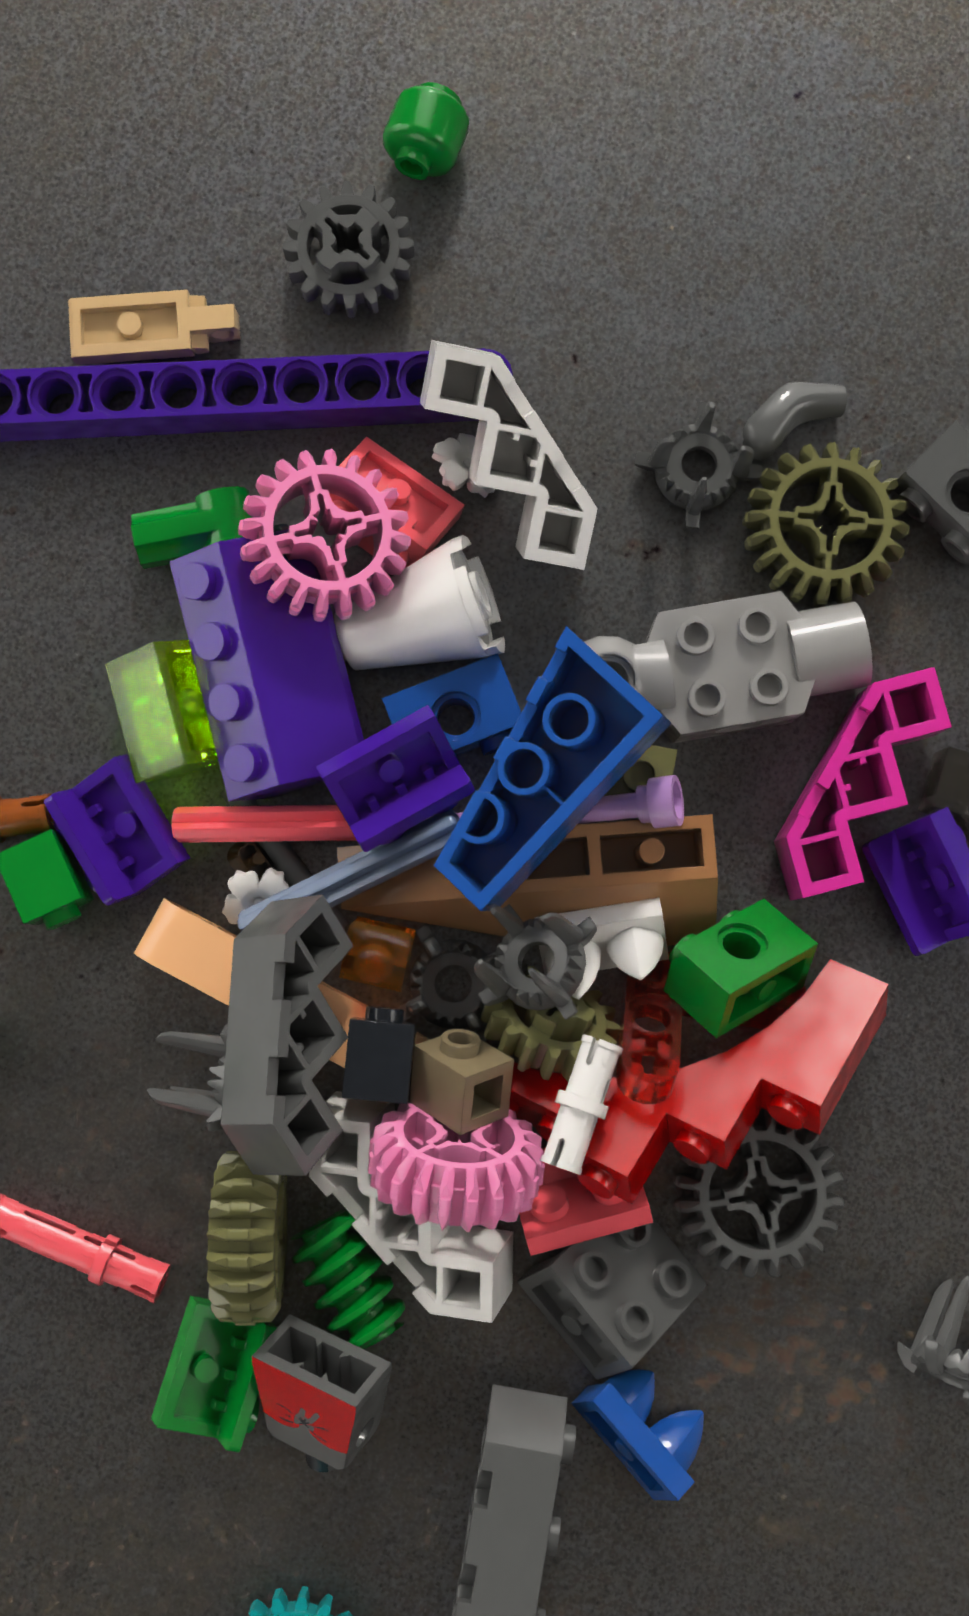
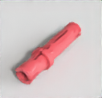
(87, 1252)

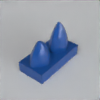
(653, 1455)

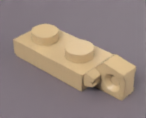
(147, 326)

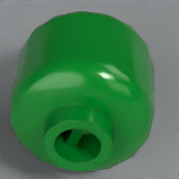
(426, 131)

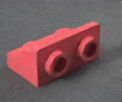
(428, 506)
(572, 1214)

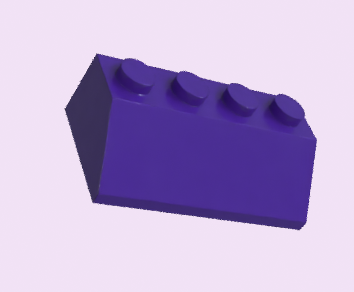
(266, 677)

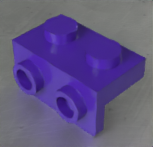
(396, 779)
(116, 831)
(924, 879)

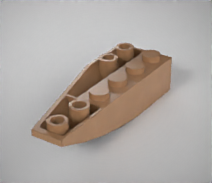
(585, 871)

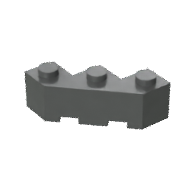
(282, 1036)
(514, 1503)

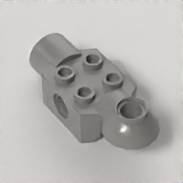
(742, 662)

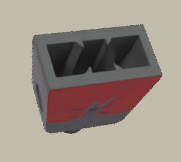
(320, 1392)

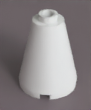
(431, 615)

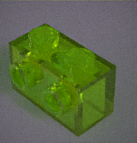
(162, 711)

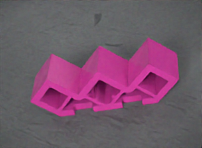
(856, 781)

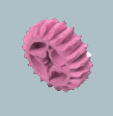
(372, 520)
(454, 1176)

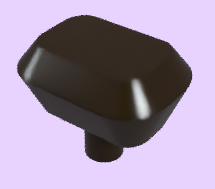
(248, 857)

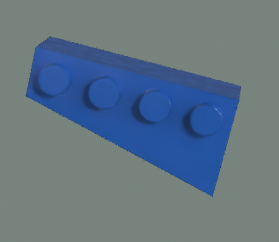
(551, 770)

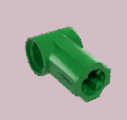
(184, 528)

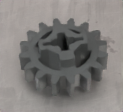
(350, 223)

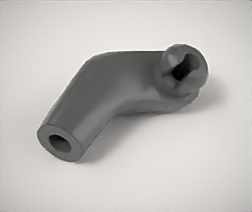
(787, 409)

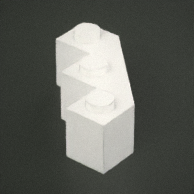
(513, 452)
(451, 1268)

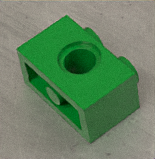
(739, 967)

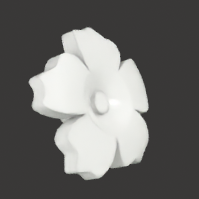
(456, 462)
(248, 891)

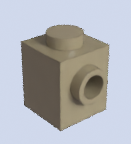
(461, 1080)

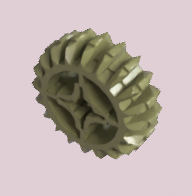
(874, 524)
(246, 1243)

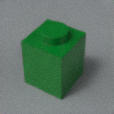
(45, 880)

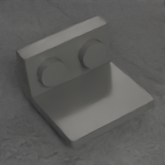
(614, 1295)

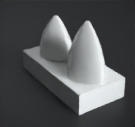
(626, 938)

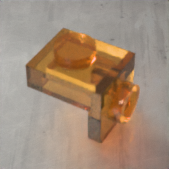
(378, 954)

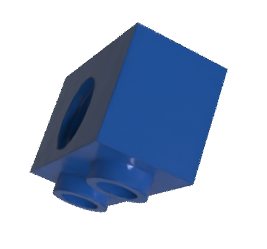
(479, 688)

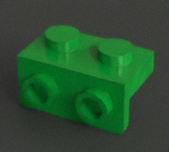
(211, 1377)

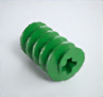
(349, 1280)

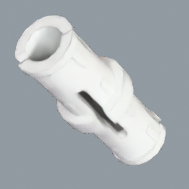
(581, 1104)

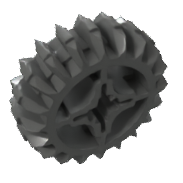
(786, 1188)

